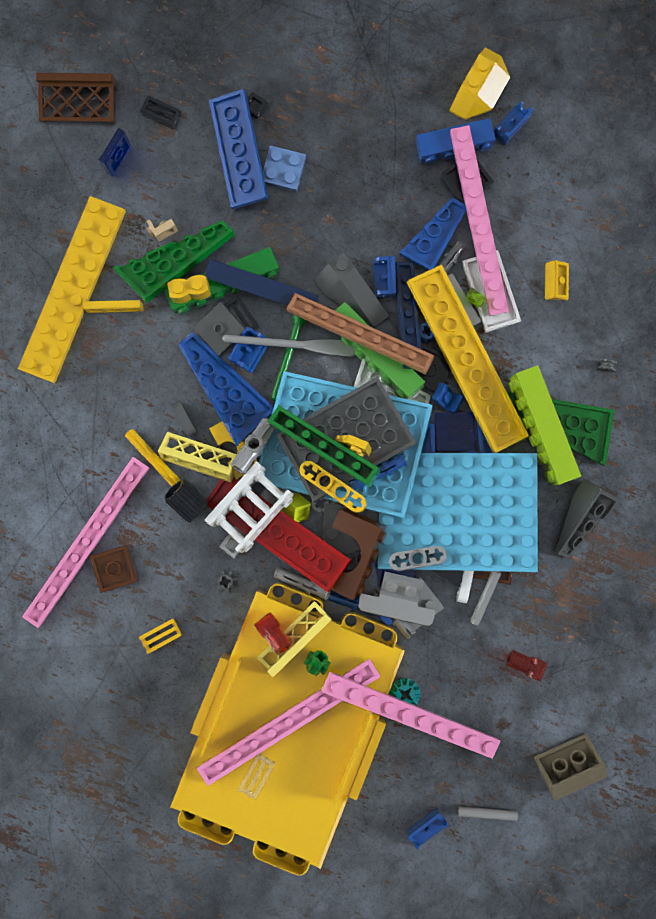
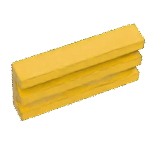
(146, 643)

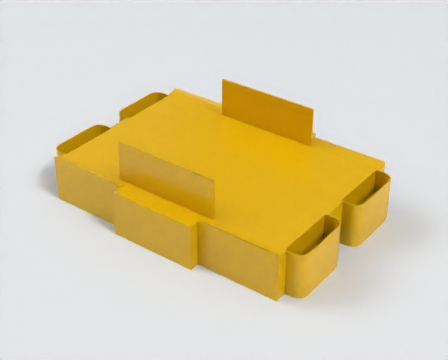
(314, 764)

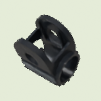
(186, 500)

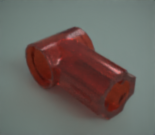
(270, 629)
(530, 666)

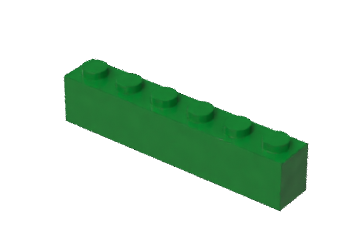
(260, 263)
(324, 446)

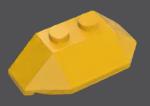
(481, 86)

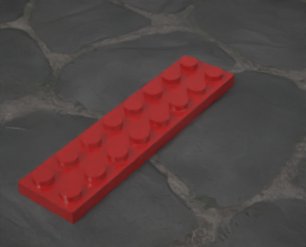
(287, 539)

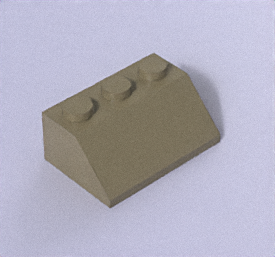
(571, 766)

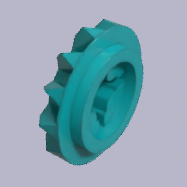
(404, 684)

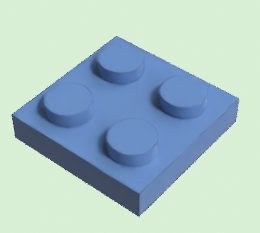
(283, 168)

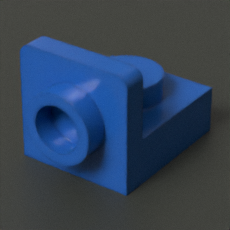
(447, 399)

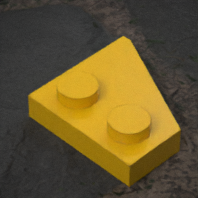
(355, 444)

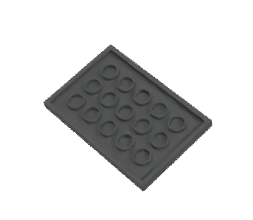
(363, 414)

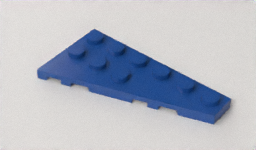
(232, 397)

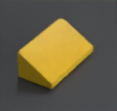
(557, 280)

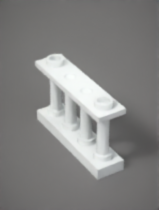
(230, 503)

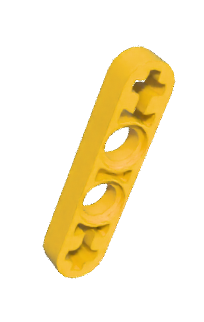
(333, 486)

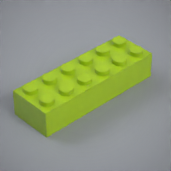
(543, 426)

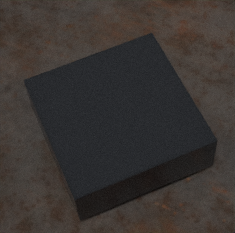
(256, 105)

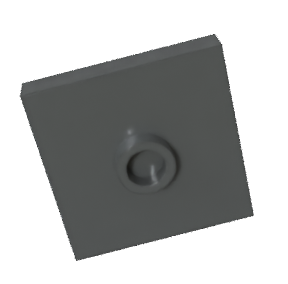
(216, 325)

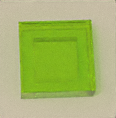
(475, 297)

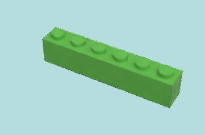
(403, 381)

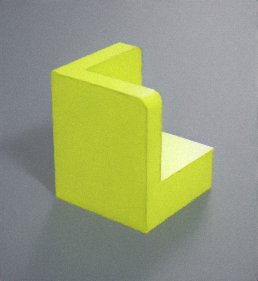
(298, 509)

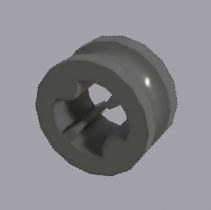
(607, 365)

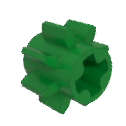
(317, 663)

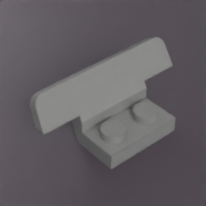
(398, 600)

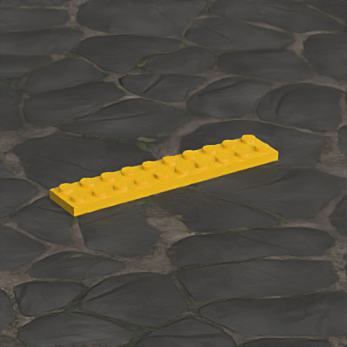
(71, 288)
(467, 359)

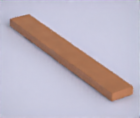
(360, 333)

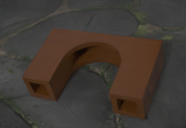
(369, 536)

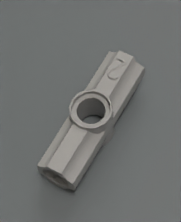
(247, 455)

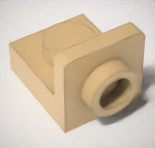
(164, 229)

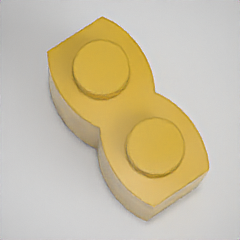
(193, 288)

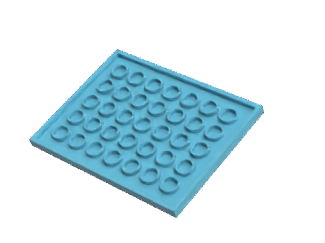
(307, 395)
(474, 509)

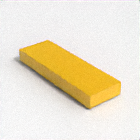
(113, 306)

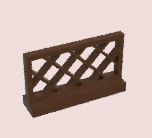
(79, 81)

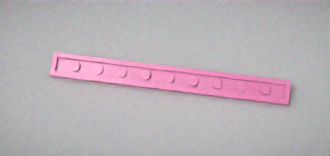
(479, 220)
(85, 542)
(410, 715)
(280, 727)

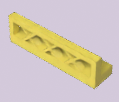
(196, 463)
(300, 643)

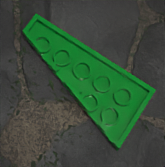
(171, 261)
(585, 427)

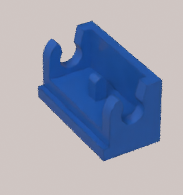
(512, 123)
(384, 277)
(247, 355)
(426, 827)

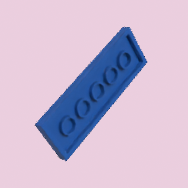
(238, 149)

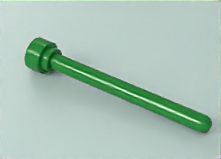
(298, 323)

